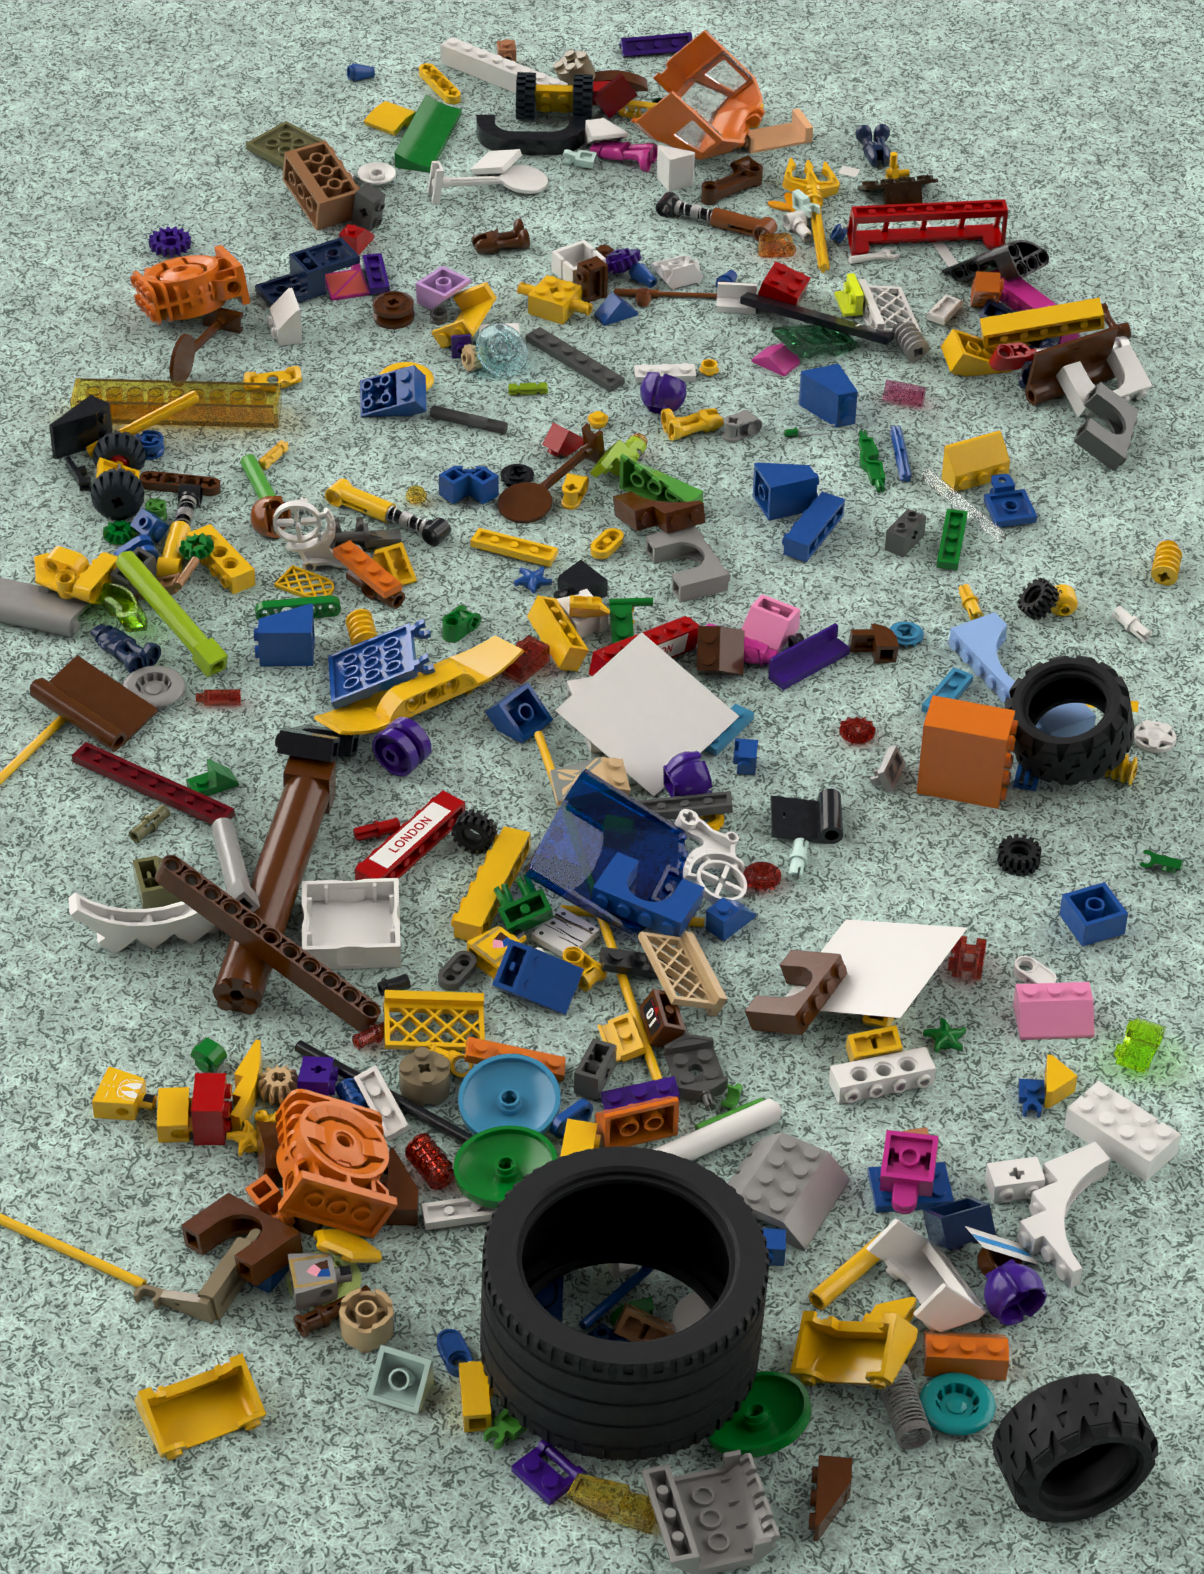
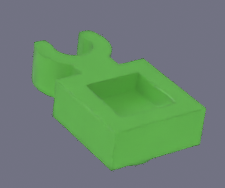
(503, 1427)

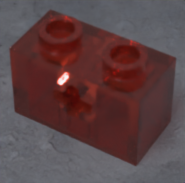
(534, 657)

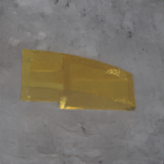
(613, 1502)

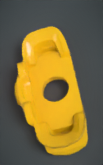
(287, 377)

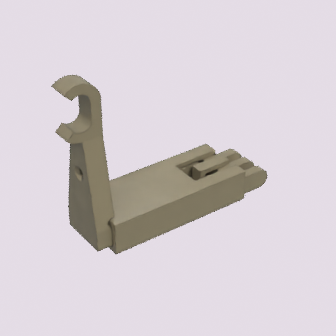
(215, 1294)

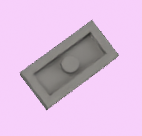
(890, 769)

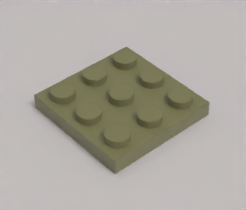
(279, 140)

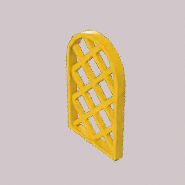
(279, 585)

